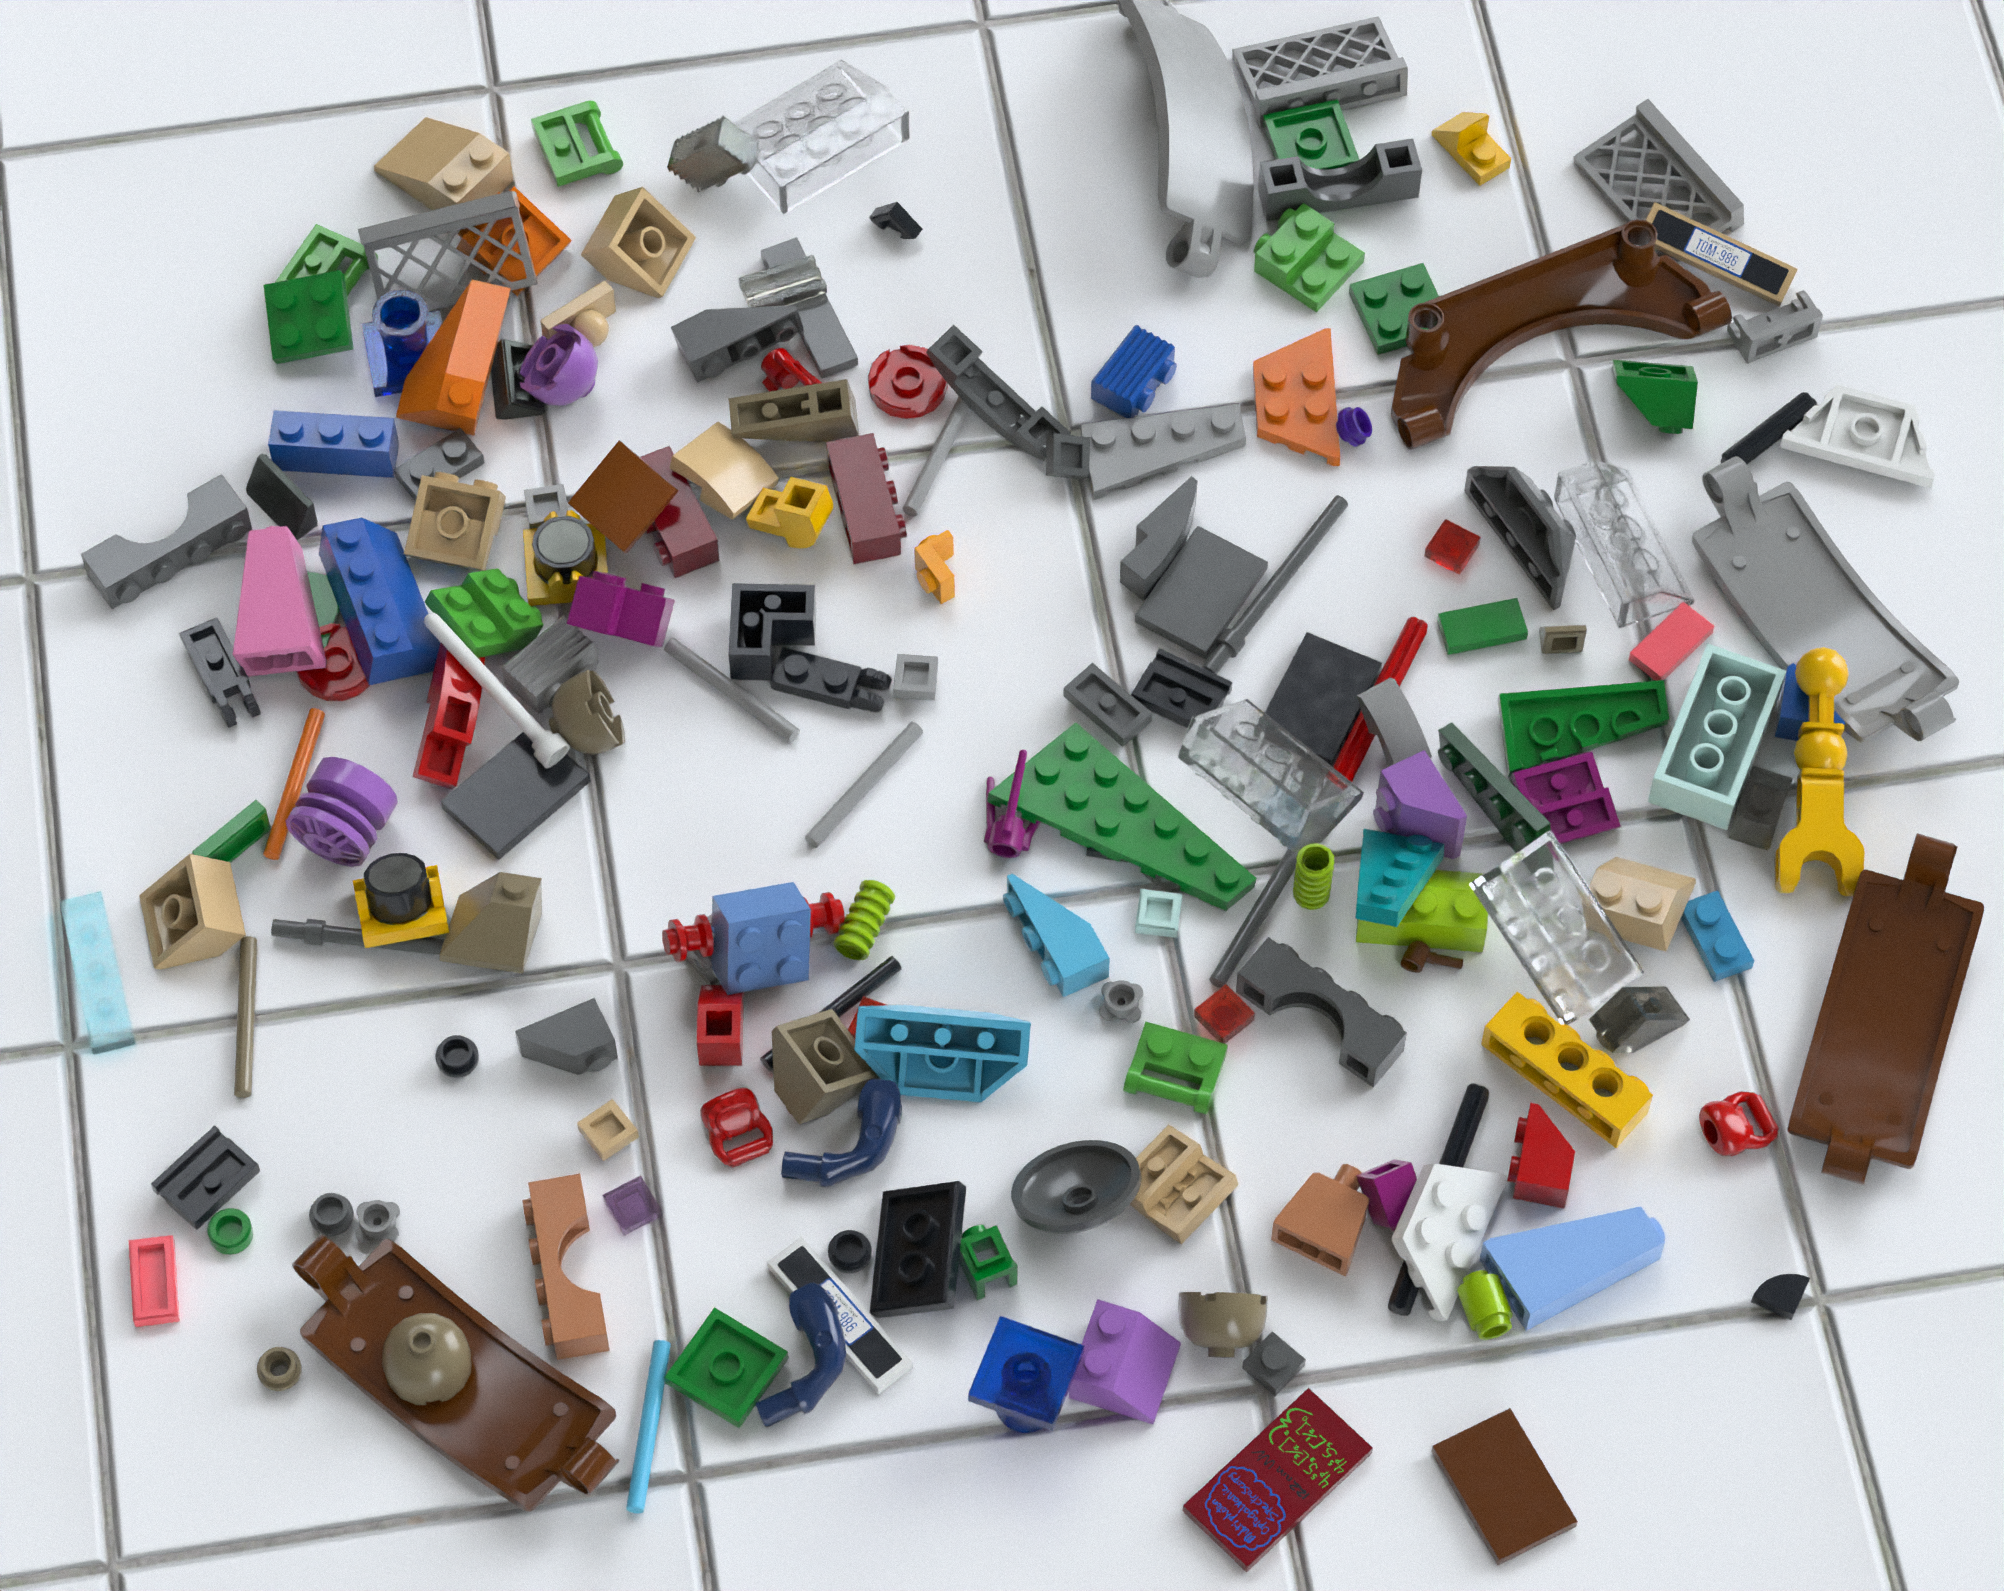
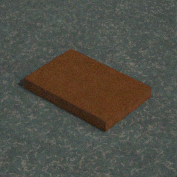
(1504, 1486)

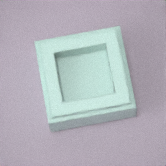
(1158, 913)

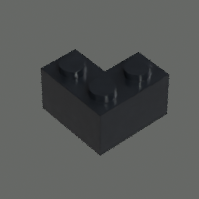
(764, 618)

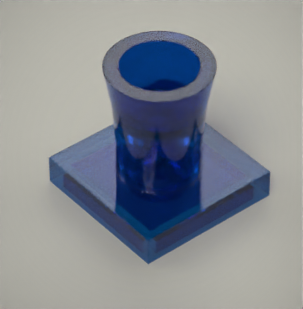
(397, 338)
(1025, 1375)

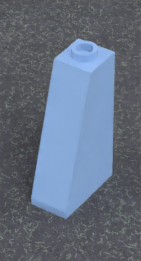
(1570, 1261)

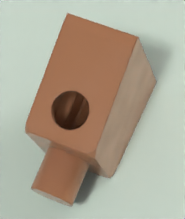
(1324, 1219)

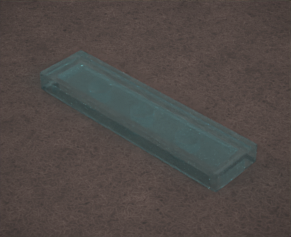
(97, 972)

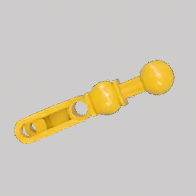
(1820, 784)

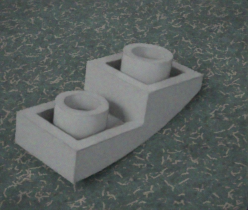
(1393, 721)

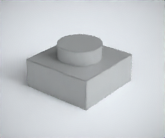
(543, 501)
(915, 677)

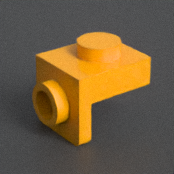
(930, 565)

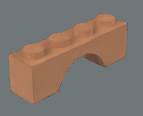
(575, 1314)

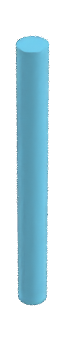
(648, 1426)

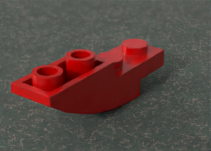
(450, 721)

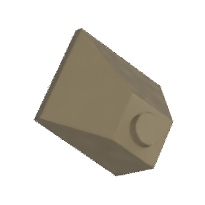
(495, 923)
(816, 1066)

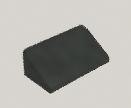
(509, 397)
(281, 497)

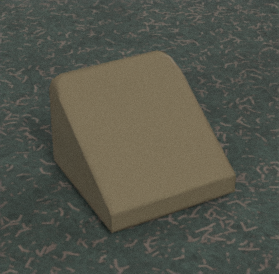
(1562, 638)

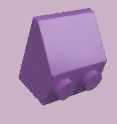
(1419, 802)
(1124, 1363)

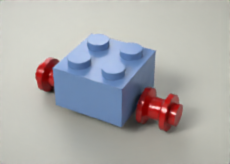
(756, 935)

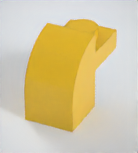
(794, 513)

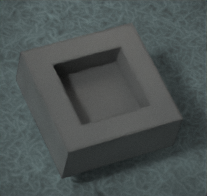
(1067, 456)
(1273, 1363)

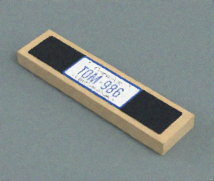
(1721, 255)

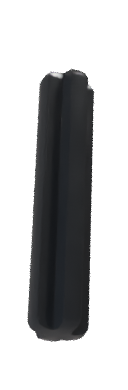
(1771, 429)

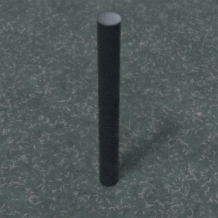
(853, 995)

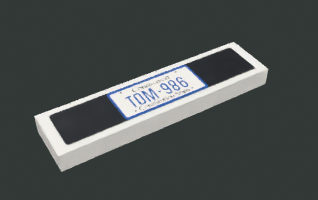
(866, 1342)

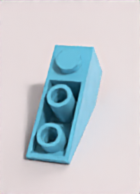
(1064, 941)

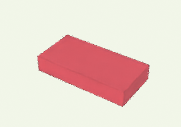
(1671, 642)
(154, 1281)

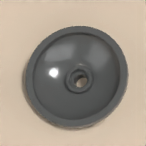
(1076, 1186)

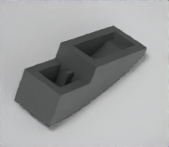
(1159, 540)

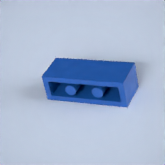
(334, 443)

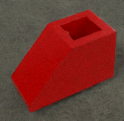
(719, 1027)
(1545, 1161)

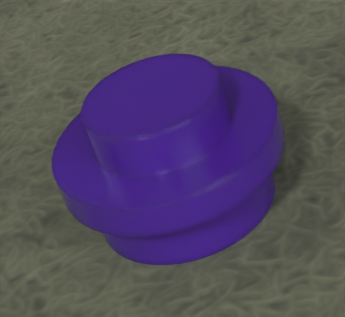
(1353, 426)

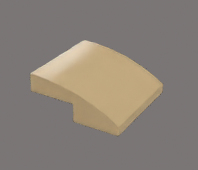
(725, 469)
(1179, 1184)

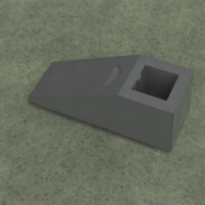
(730, 335)

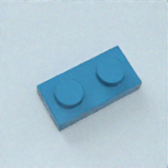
(1716, 936)

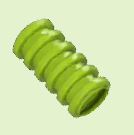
(1313, 876)
(864, 920)

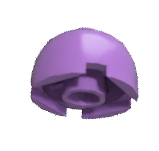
(560, 367)

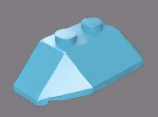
(942, 1049)

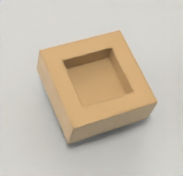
(607, 1130)

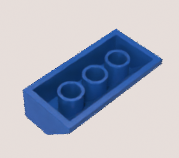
(378, 600)

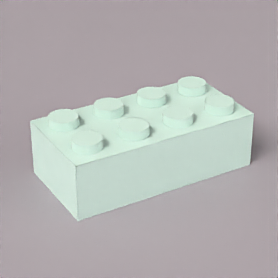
(1716, 736)

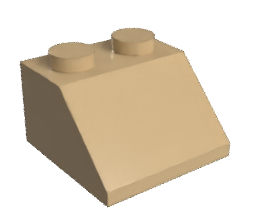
(638, 243)
(1642, 900)
(192, 912)

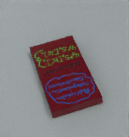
(1277, 1479)

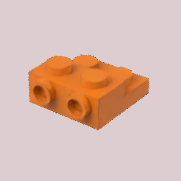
(542, 235)

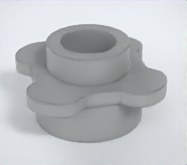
(1122, 990)
(374, 1210)

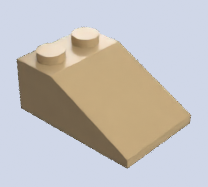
(446, 165)

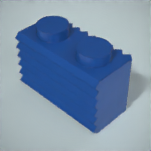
(1134, 373)

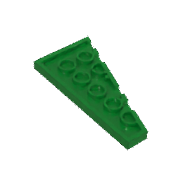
(1108, 807)

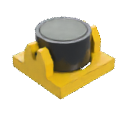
(560, 554)
(398, 892)

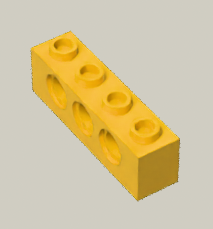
(1610, 1116)

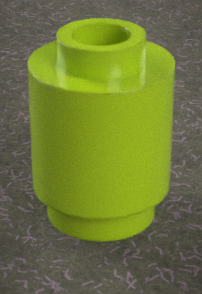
(1485, 1304)

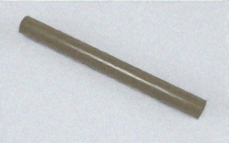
(245, 1017)

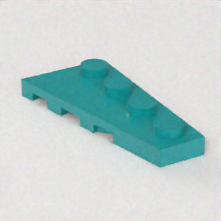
(1393, 874)

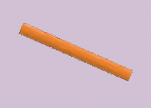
(294, 783)

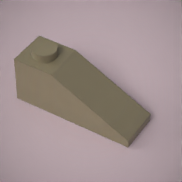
(797, 413)

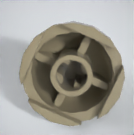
(585, 715)
(1222, 1320)
(426, 1358)

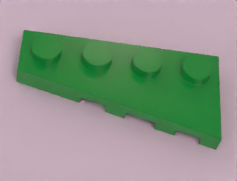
(1570, 721)

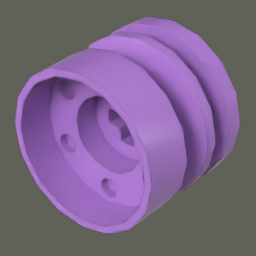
(341, 811)

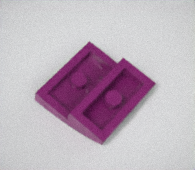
(1569, 797)

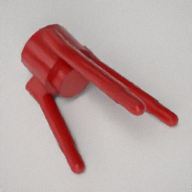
(784, 371)

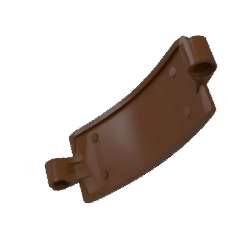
(1887, 1015)
(514, 1420)

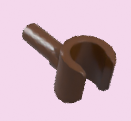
(1419, 953)

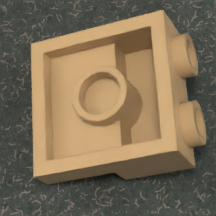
(454, 521)

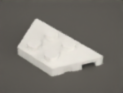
(1864, 434)
(1445, 1228)

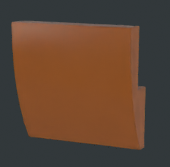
(623, 497)

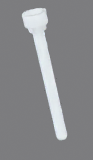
(548, 746)

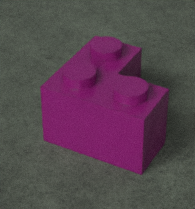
(614, 609)

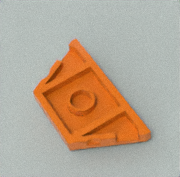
(1299, 397)

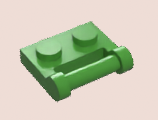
(565, 148)
(323, 253)
(1180, 1057)

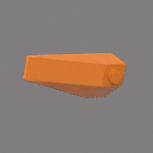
(455, 367)

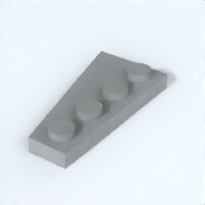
(1146, 445)

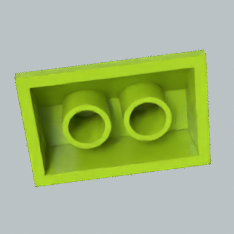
(1442, 917)

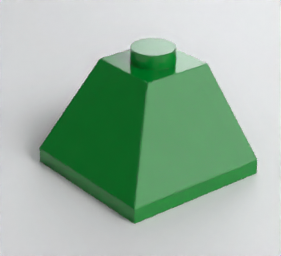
(1660, 392)

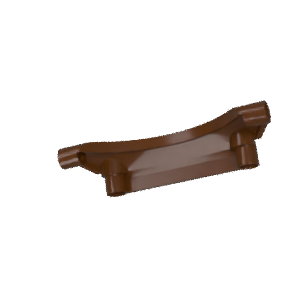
(1579, 285)

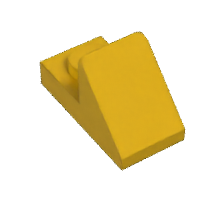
(1472, 147)

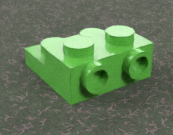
(1306, 257)
(487, 613)

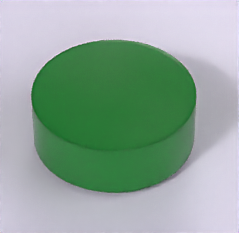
(230, 1231)

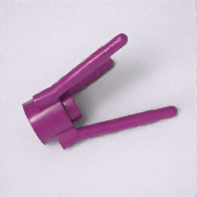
(1008, 835)

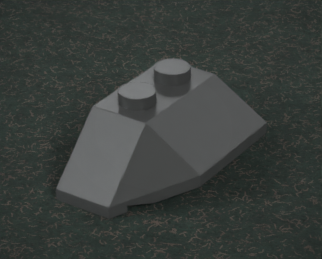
(1526, 525)

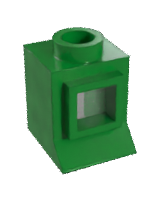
(986, 1258)

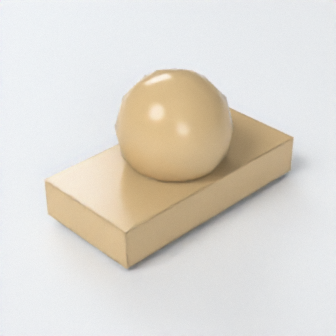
(585, 314)

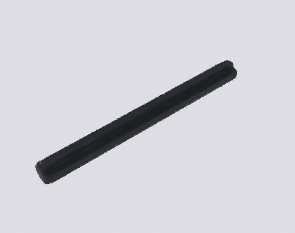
(1455, 1155)

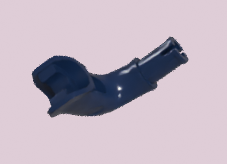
(879, 1114)
(818, 1318)

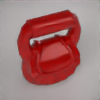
(732, 1116)
(1728, 1127)

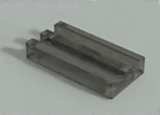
(780, 280)

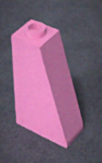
(276, 608)

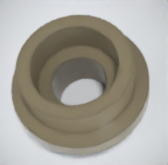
(276, 1357)

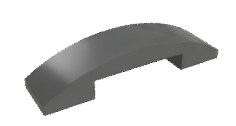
(990, 396)

